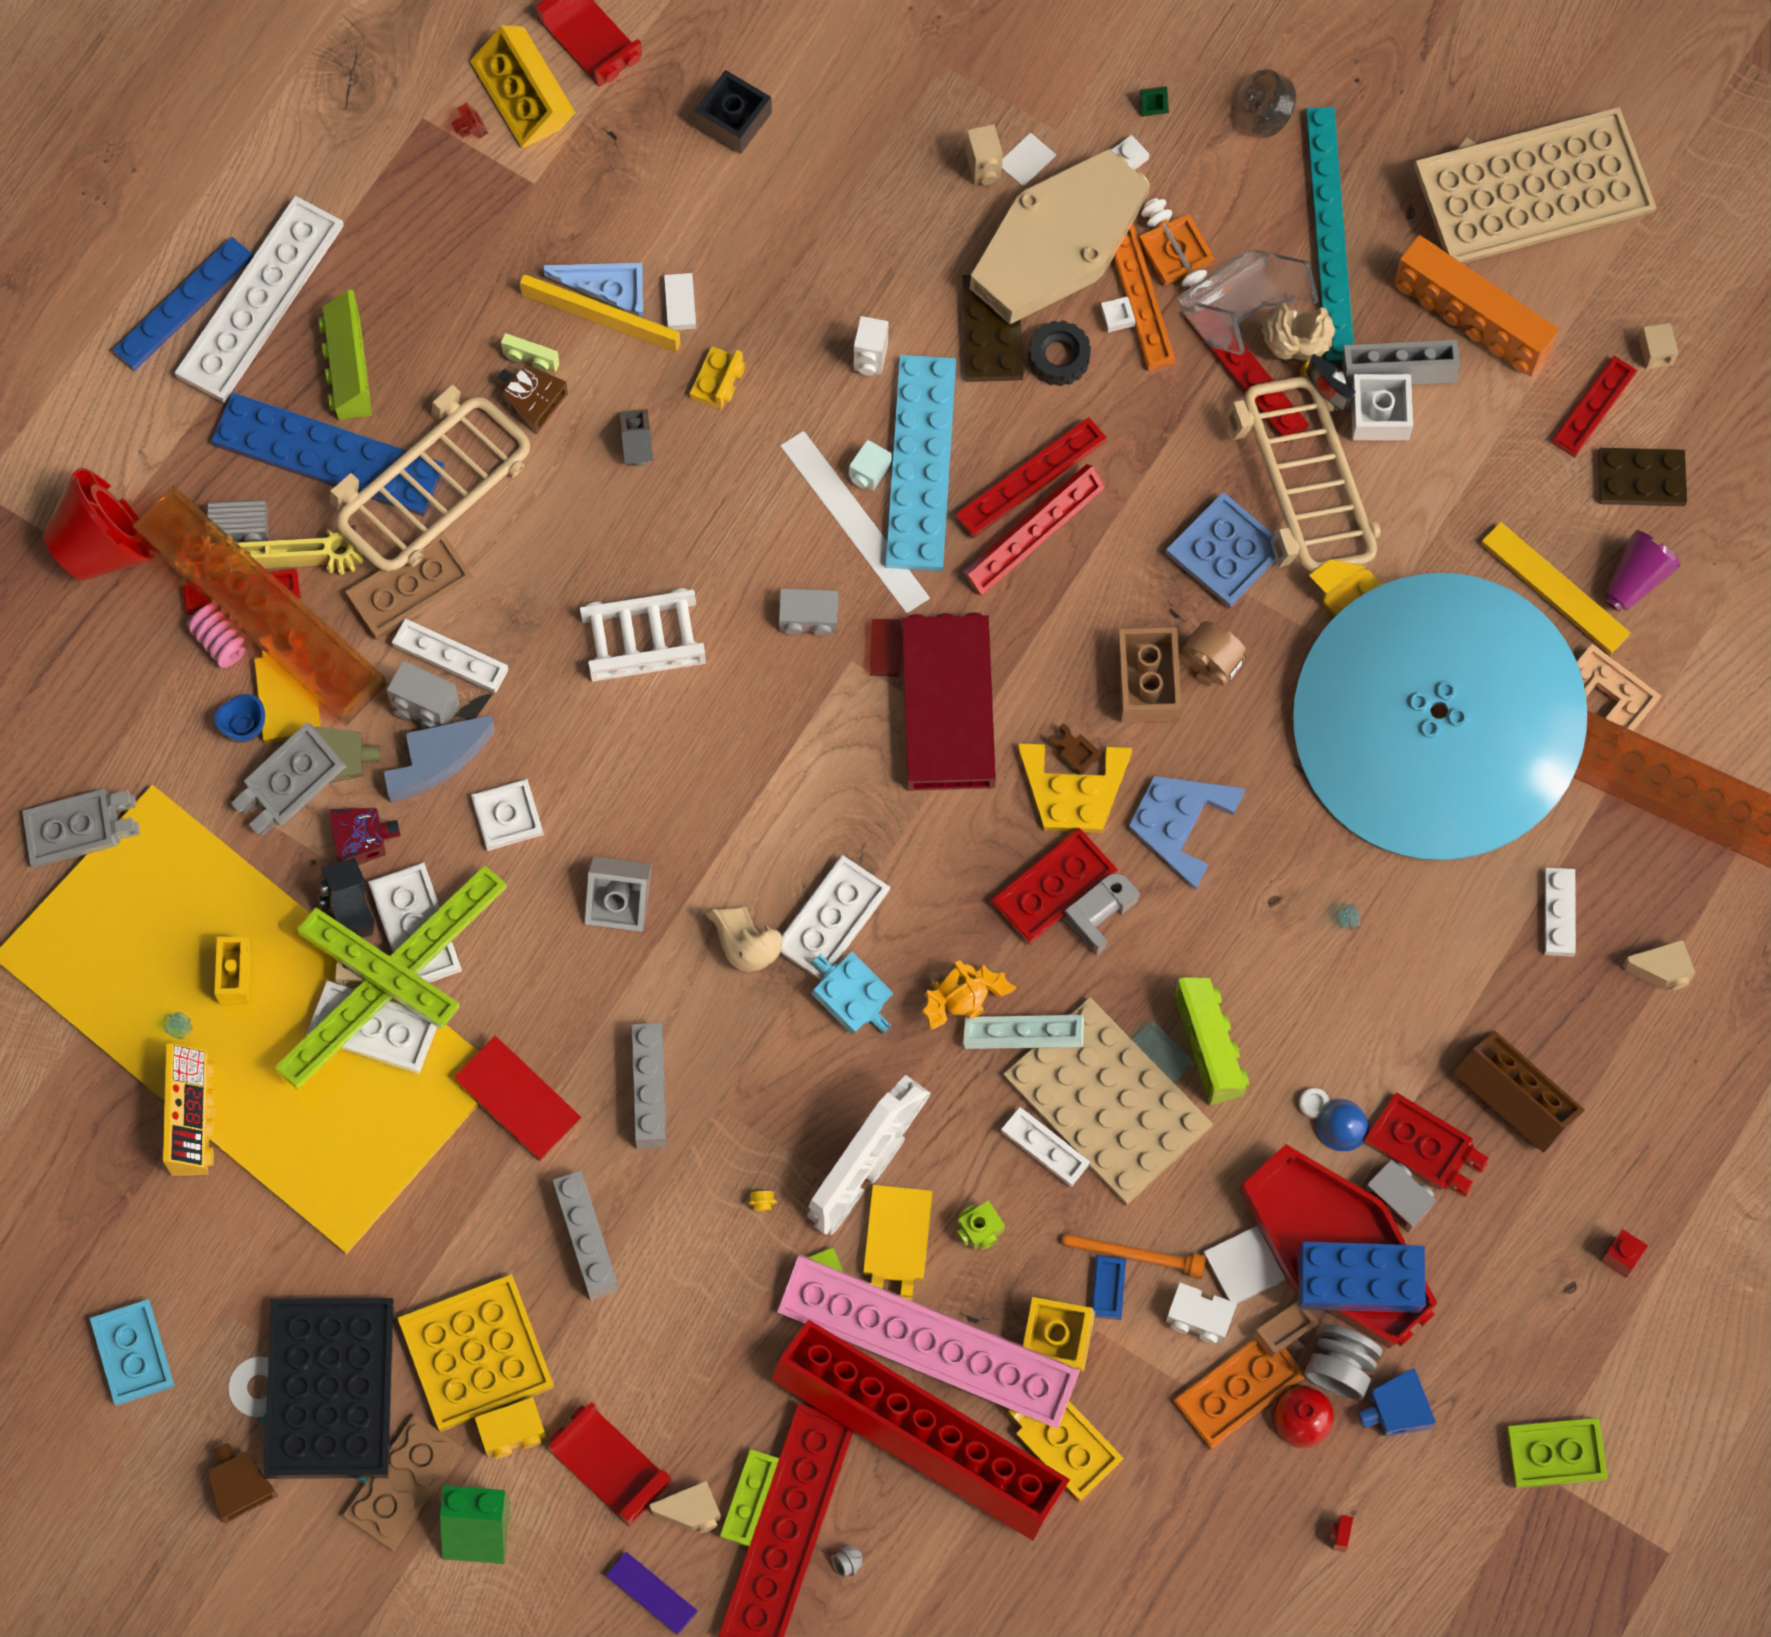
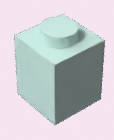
(869, 466)

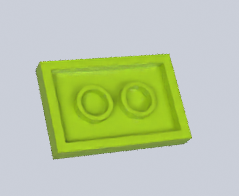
(1557, 1453)

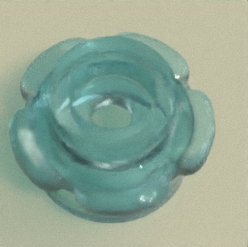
(1349, 916)
(178, 1025)

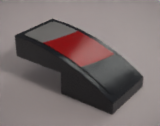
(1322, 376)

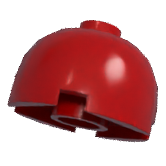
(1303, 1417)

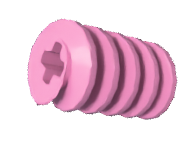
(215, 637)

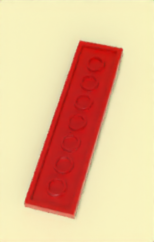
(788, 1526)

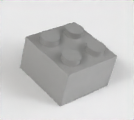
(422, 697)

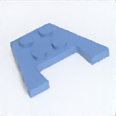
(1170, 814)

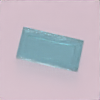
(1163, 1051)

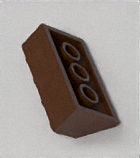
(1518, 1091)

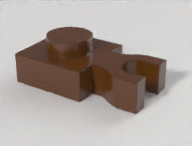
(1076, 752)

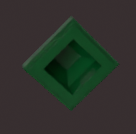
(1154, 101)

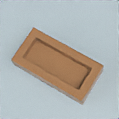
(1285, 1329)

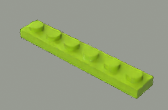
(378, 968)

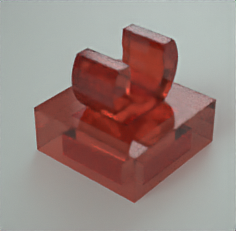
(469, 123)

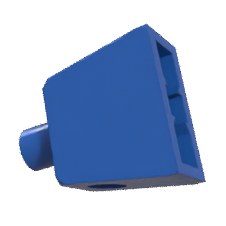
(1399, 1406)

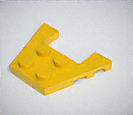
(1074, 799)

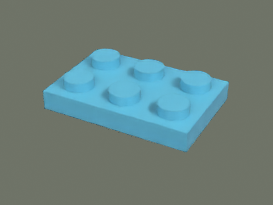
(132, 1352)

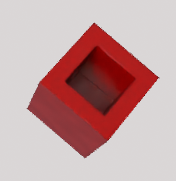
(1624, 1253)

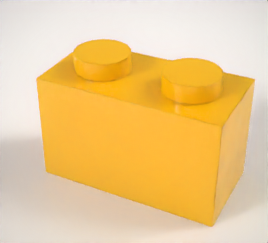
(232, 970)
(510, 1428)

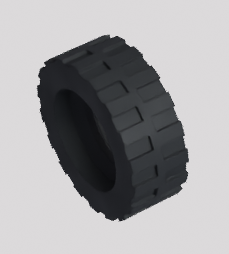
(1059, 332)

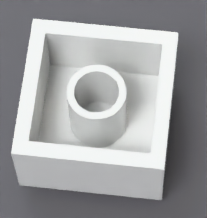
(1382, 407)

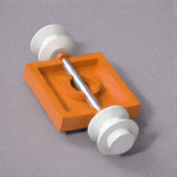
(1175, 246)

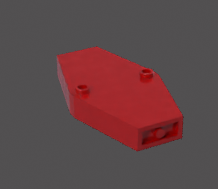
(1306, 1202)

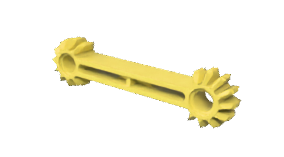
(306, 553)

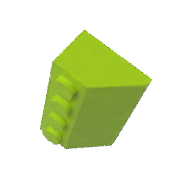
(346, 357)
(1210, 1040)

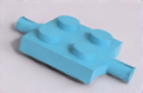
(852, 993)

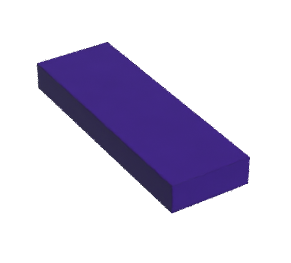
(652, 1593)

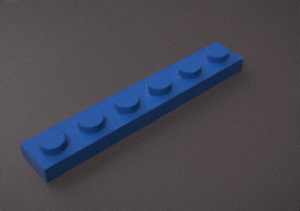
(183, 304)

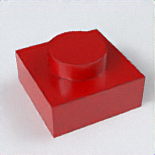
(1341, 1532)

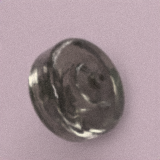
(1265, 103)

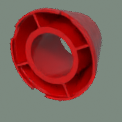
(93, 530)

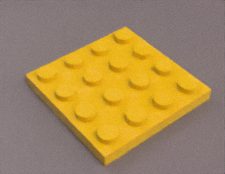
(476, 1353)

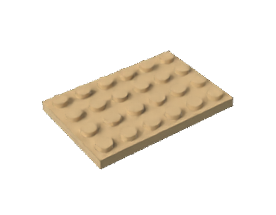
(1110, 1104)

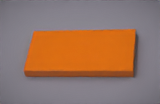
(1237, 1391)

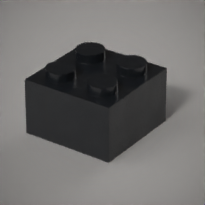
(733, 111)

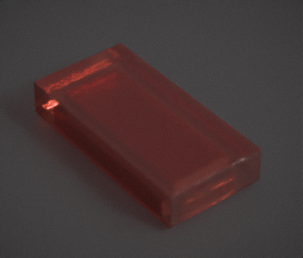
(885, 647)

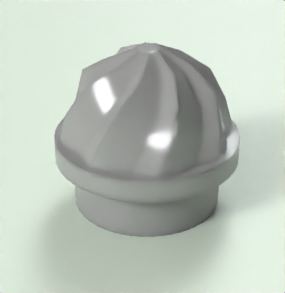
(847, 1561)

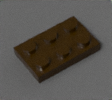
(1642, 477)

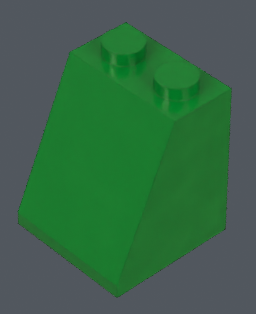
(474, 1524)

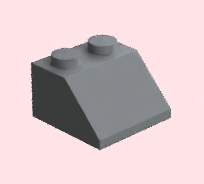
(617, 893)

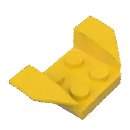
(1342, 583)

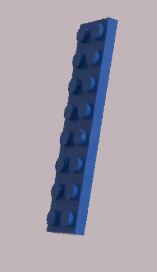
(319, 450)

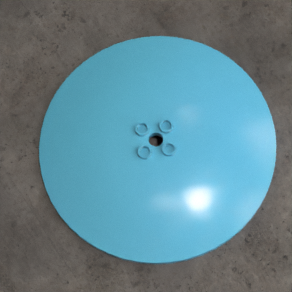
(1455, 780)

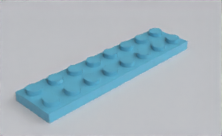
(921, 463)

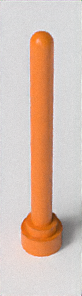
(1192, 1264)

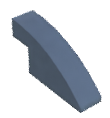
(437, 755)

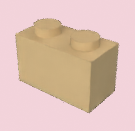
(984, 155)

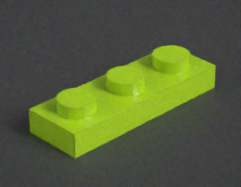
(749, 1498)

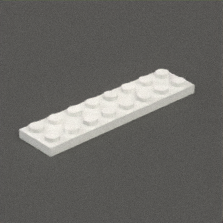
(259, 299)

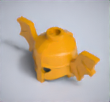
(963, 993)

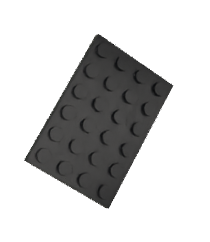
(329, 1388)

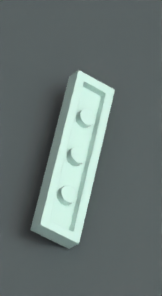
(1024, 1031)

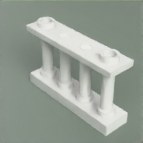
(633, 661)

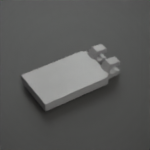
(289, 779)
(77, 826)

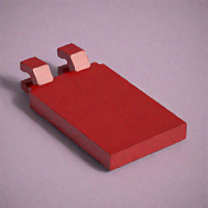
(1425, 1145)

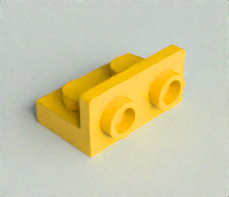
(717, 377)

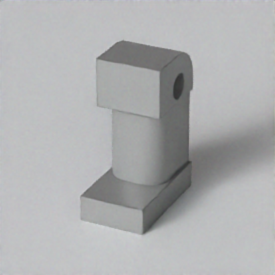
(1098, 906)

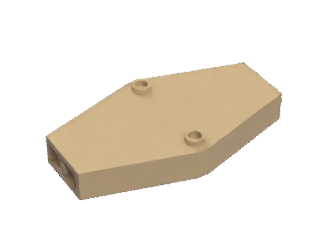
(1059, 236)

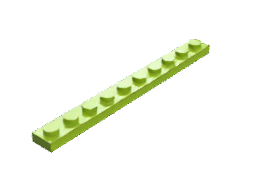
(369, 999)

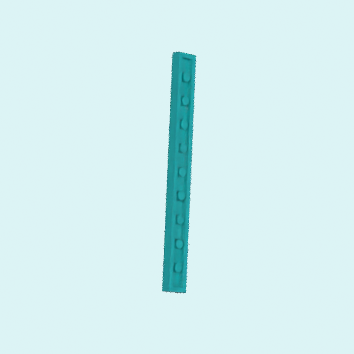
(1329, 227)

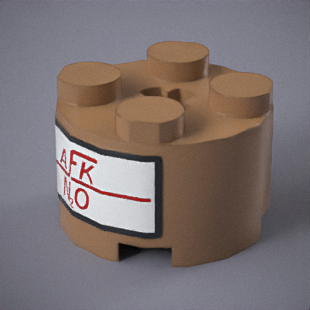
(1213, 654)

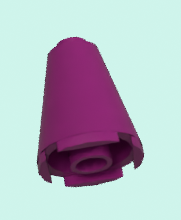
(1639, 571)

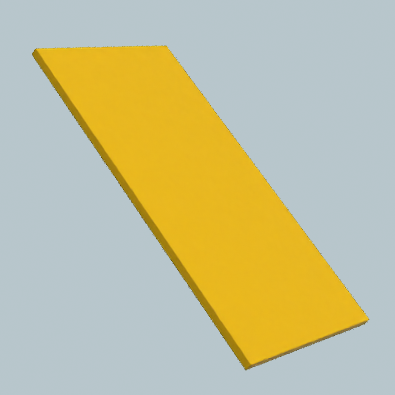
(139, 940)

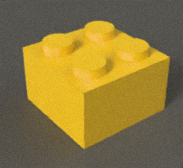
(1060, 1331)

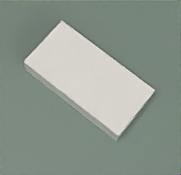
(680, 301)

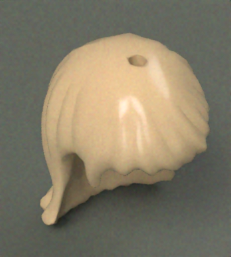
(742, 942)

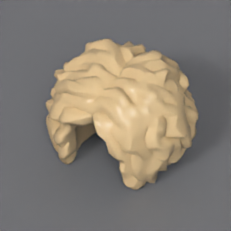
(1297, 333)

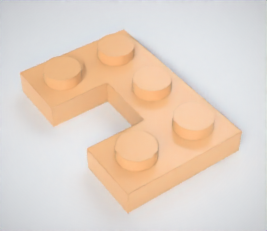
(1633, 695)

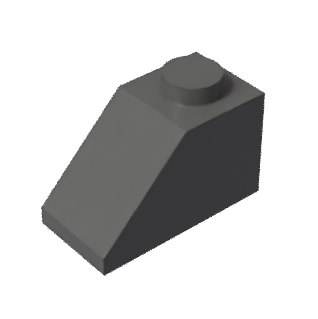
(636, 437)

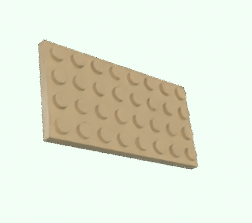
(1535, 186)

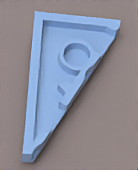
(612, 283)

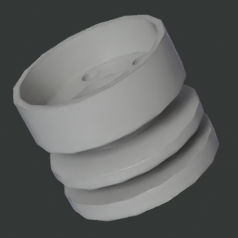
(1345, 1357)

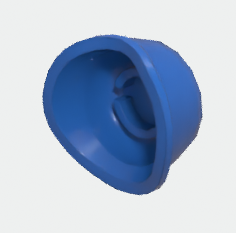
(241, 718)
(1342, 1125)

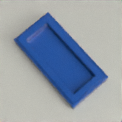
(1108, 1287)

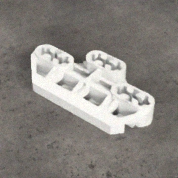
(867, 1154)

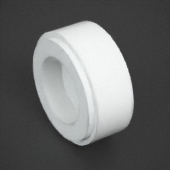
(1313, 1102)

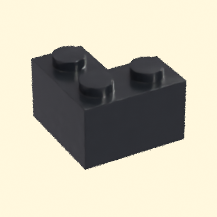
(343, 897)

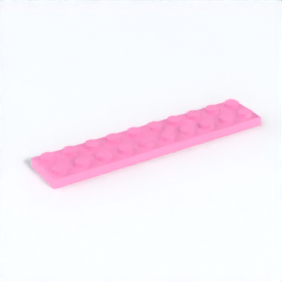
(929, 1341)

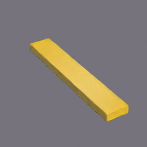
(600, 313)
(1555, 588)

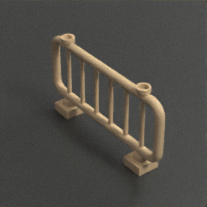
(446, 404)
(1290, 541)

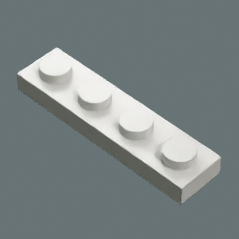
(450, 656)

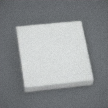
(507, 814)
(1244, 1266)

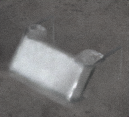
(1240, 290)

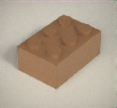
(1149, 674)

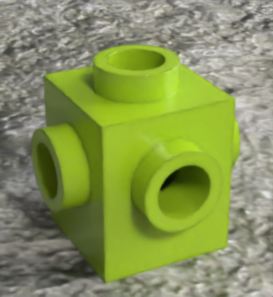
(984, 1217)

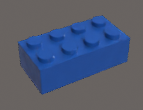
(1361, 1277)

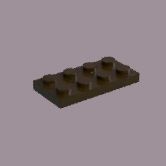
(990, 341)

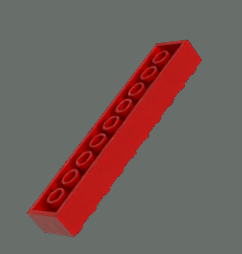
(920, 1429)

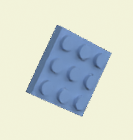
(1224, 550)

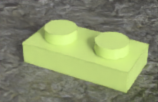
(526, 351)

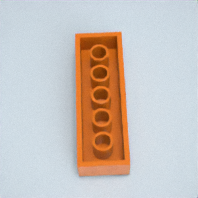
(1475, 306)

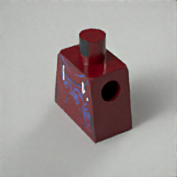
(361, 833)

